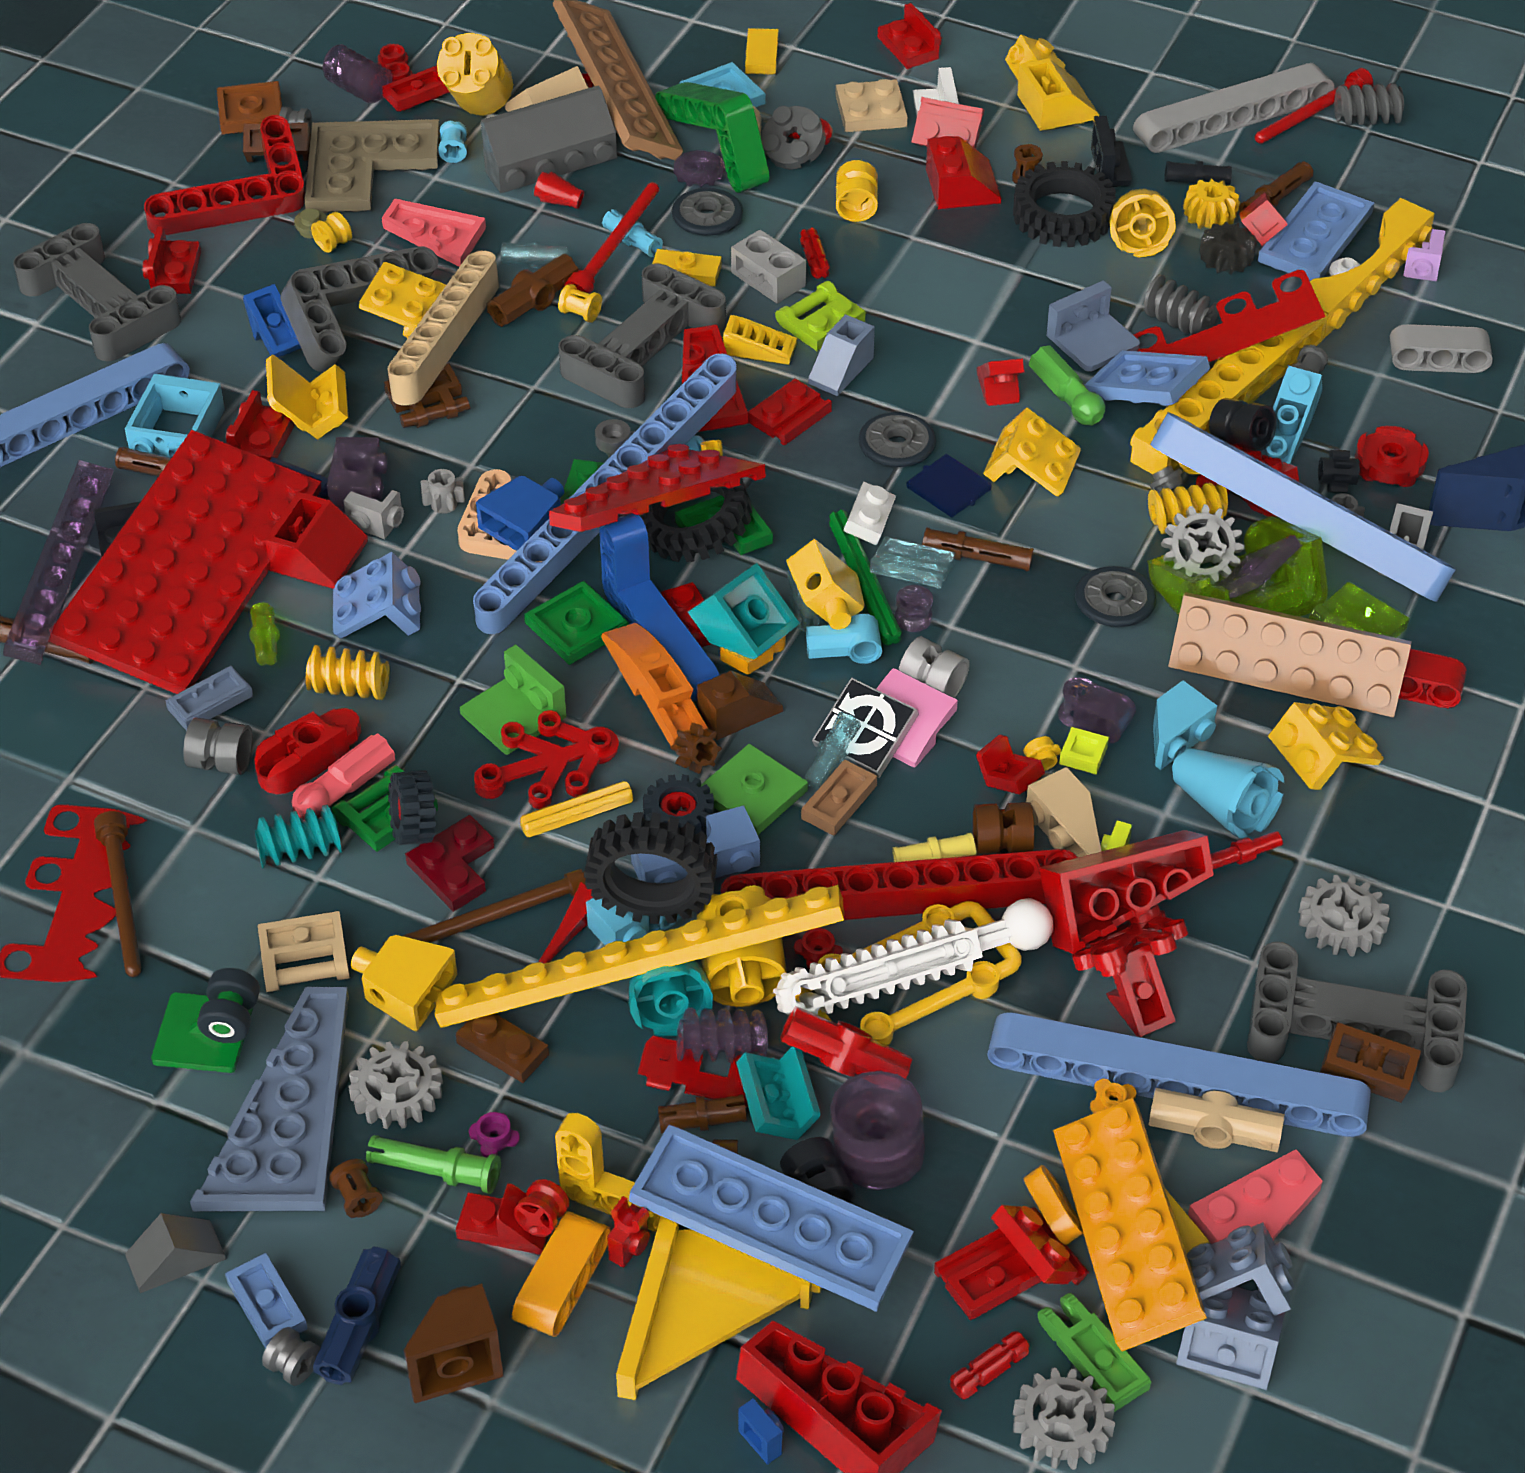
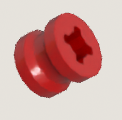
(541, 1207)

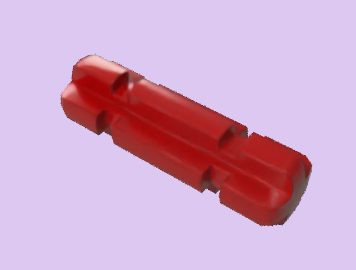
(814, 253)
(989, 1365)

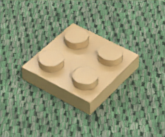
(871, 105)

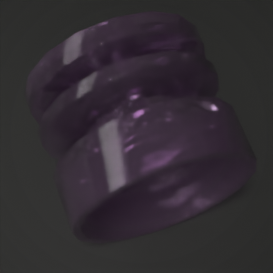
(878, 1129)

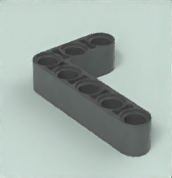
(345, 288)

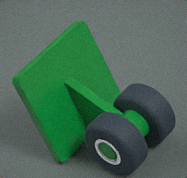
(208, 1028)

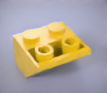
(1052, 95)

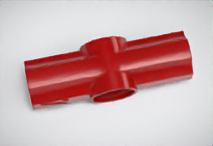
(842, 1045)

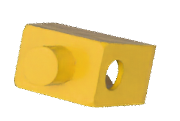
(835, 592)
(405, 977)

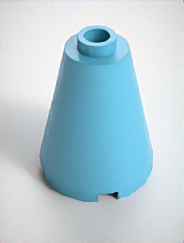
(1230, 788)

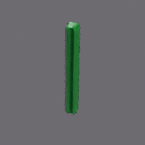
(871, 589)

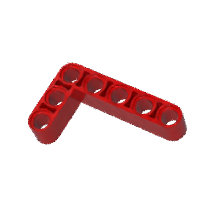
(236, 191)

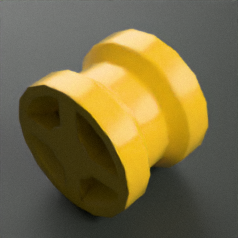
(331, 232)

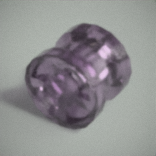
(914, 608)

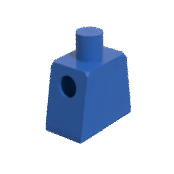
(518, 509)

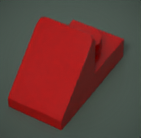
(1000, 381)
(1141, 993)
(493, 1222)

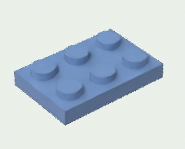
(1148, 377)

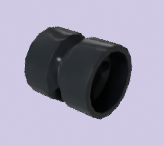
(1243, 423)
(818, 1165)

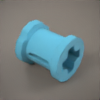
(452, 145)

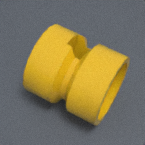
(856, 190)

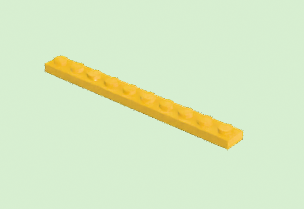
(636, 957)

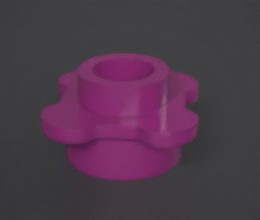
(491, 1124)

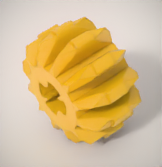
(1211, 203)

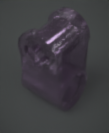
(1096, 711)

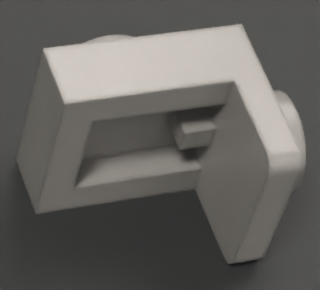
(374, 516)

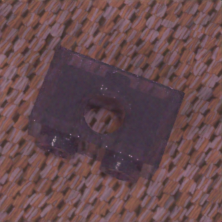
(356, 468)

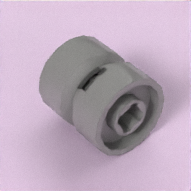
(937, 669)

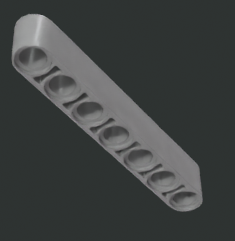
(1231, 107)

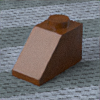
(735, 703)

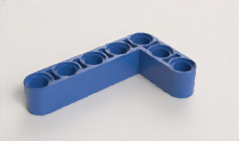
(639, 601)

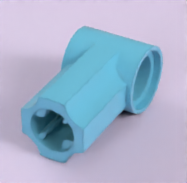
(858, 640)

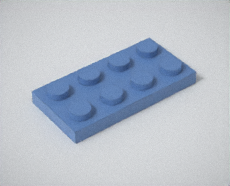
(1316, 231)

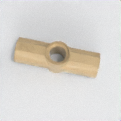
(1216, 1119)

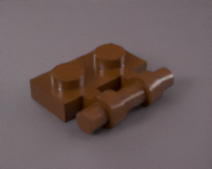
(442, 390)

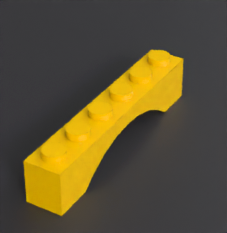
(1401, 227)

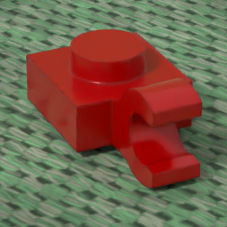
(629, 1234)

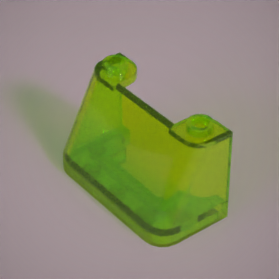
(1291, 589)

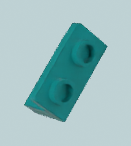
(779, 1093)

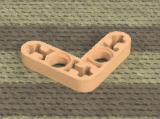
(468, 526)

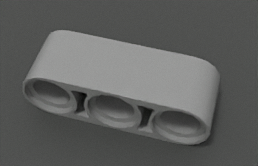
(1441, 348)

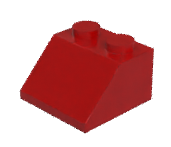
(959, 174)

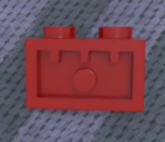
(912, 38)
(171, 262)
(259, 428)

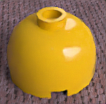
(1142, 222)

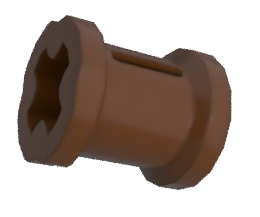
(1025, 161)
(358, 1170)

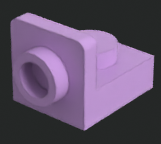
(1425, 261)

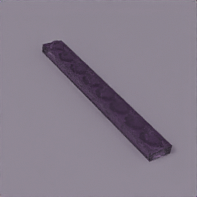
(58, 563)

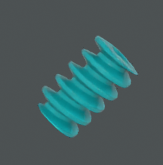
(297, 835)

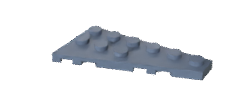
(285, 1128)

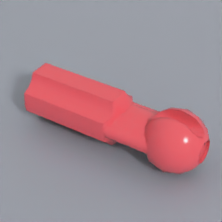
(344, 775)

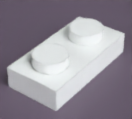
(869, 513)

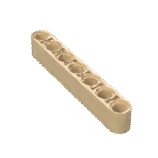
(443, 328)

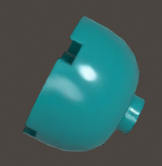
(664, 994)

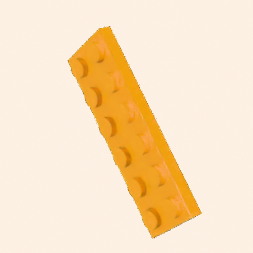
(1128, 1225)

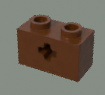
(1371, 1059)

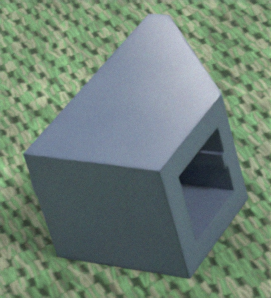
(843, 355)

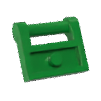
(374, 822)

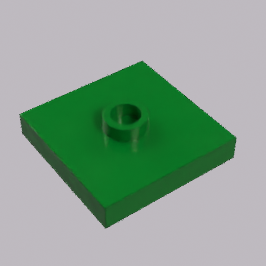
(574, 622)

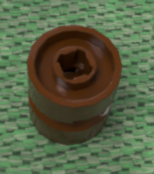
(1003, 828)

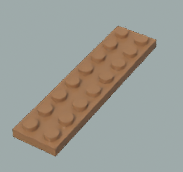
(615, 70)

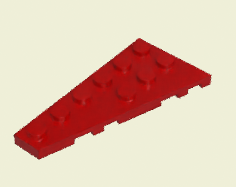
(664, 478)

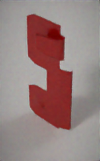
(687, 1072)

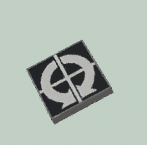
(882, 726)

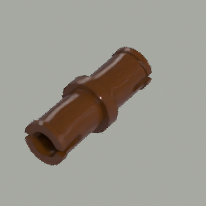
(703, 1113)

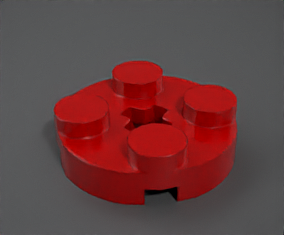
(1402, 469)

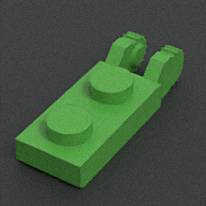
(1095, 1352)

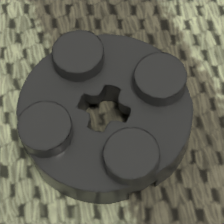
(781, 125)

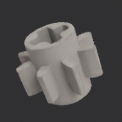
(442, 491)

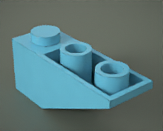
(1294, 412)

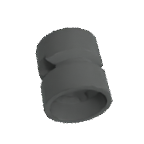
(212, 745)

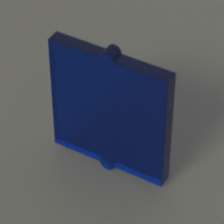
(949, 485)

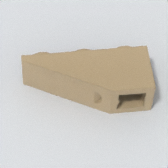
(1065, 812)

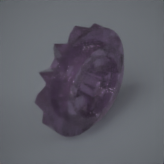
(707, 166)

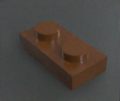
(503, 1045)

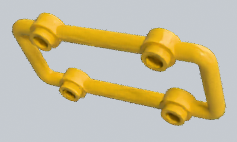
(980, 982)

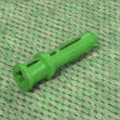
(452, 1165)

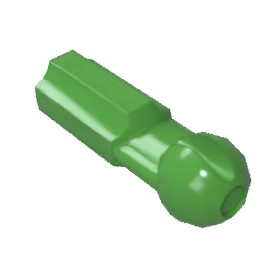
(1063, 381)

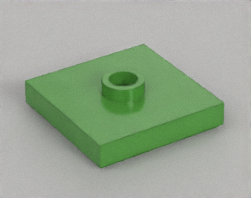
(756, 783)

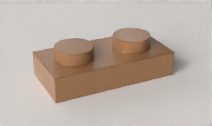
(839, 797)

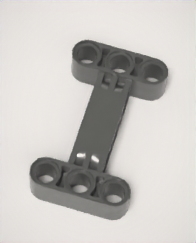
(121, 317)
(615, 364)
(1314, 1008)

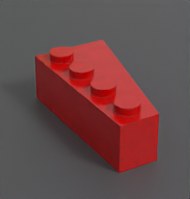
(1111, 886)
(835, 1405)

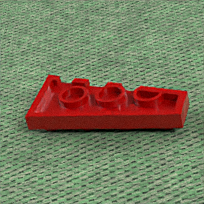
(698, 346)

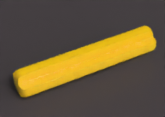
(576, 809)

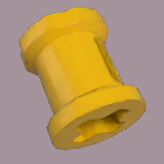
(580, 303)

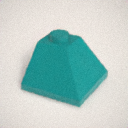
(745, 614)

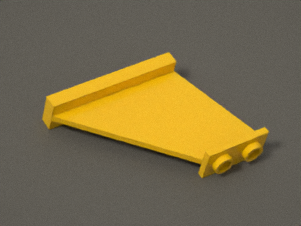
(695, 1299)

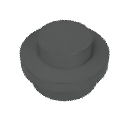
(1166, 478)

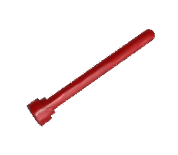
(1358, 77)
(585, 278)

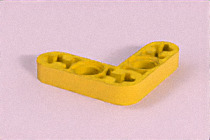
(583, 1171)

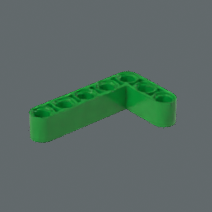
(735, 124)

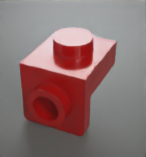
(1007, 770)

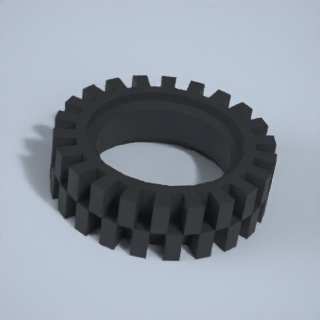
(1061, 226)
(703, 536)
(656, 839)

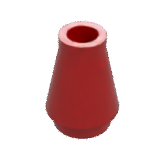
(558, 191)

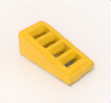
(748, 340)

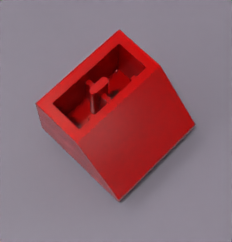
(314, 541)

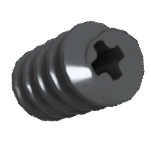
(1369, 102)
(1177, 307)

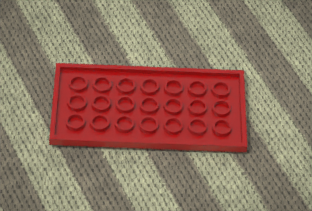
(182, 564)

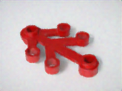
(549, 758)
(1110, 952)

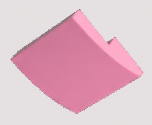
(933, 710)

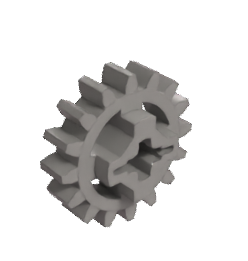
(1189, 538)
(1344, 915)
(395, 1084)
(1063, 1418)

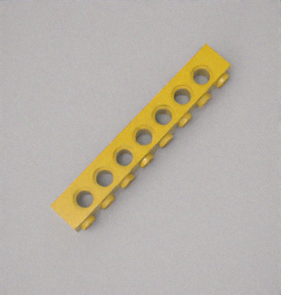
(1236, 376)

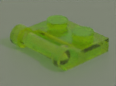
(1360, 611)

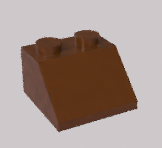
(454, 1345)

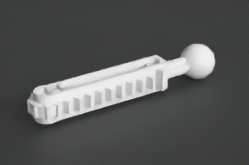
(1024, 925)

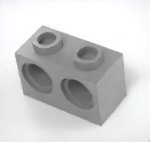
(768, 266)

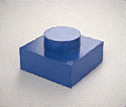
(761, 1430)

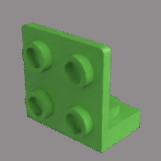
(517, 698)

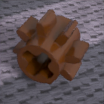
(696, 748)

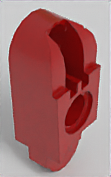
(305, 749)

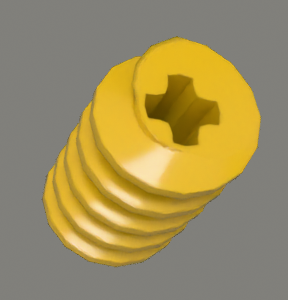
(1167, 504)
(347, 674)

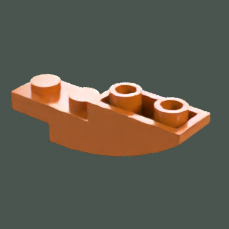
(655, 676)

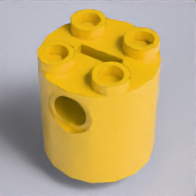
(474, 73)
(747, 973)

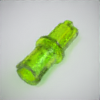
(264, 633)

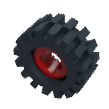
(680, 794)
(412, 807)

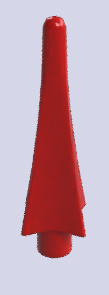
(571, 925)

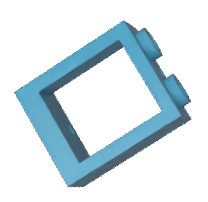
(166, 394)

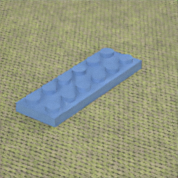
(772, 1217)

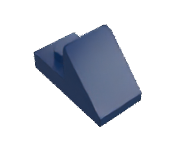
(270, 321)

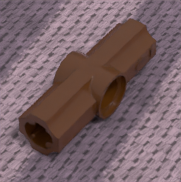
(531, 290)

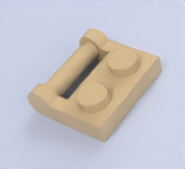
(302, 940)

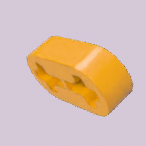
(1053, 1204)

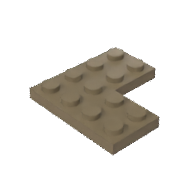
(349, 152)

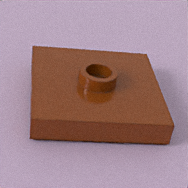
(247, 104)

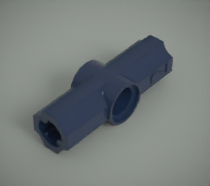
(348, 1335)

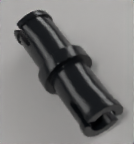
(1193, 172)

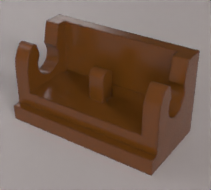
(253, 144)

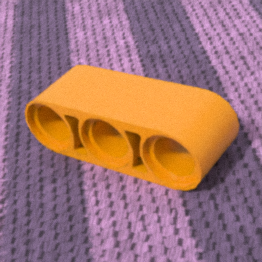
(561, 1274)

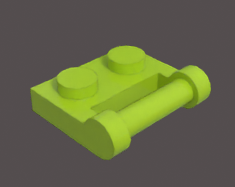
(815, 327)

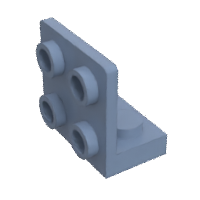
(1235, 1339)

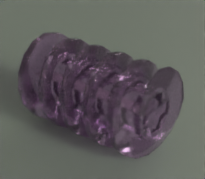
(356, 73)
(721, 1033)

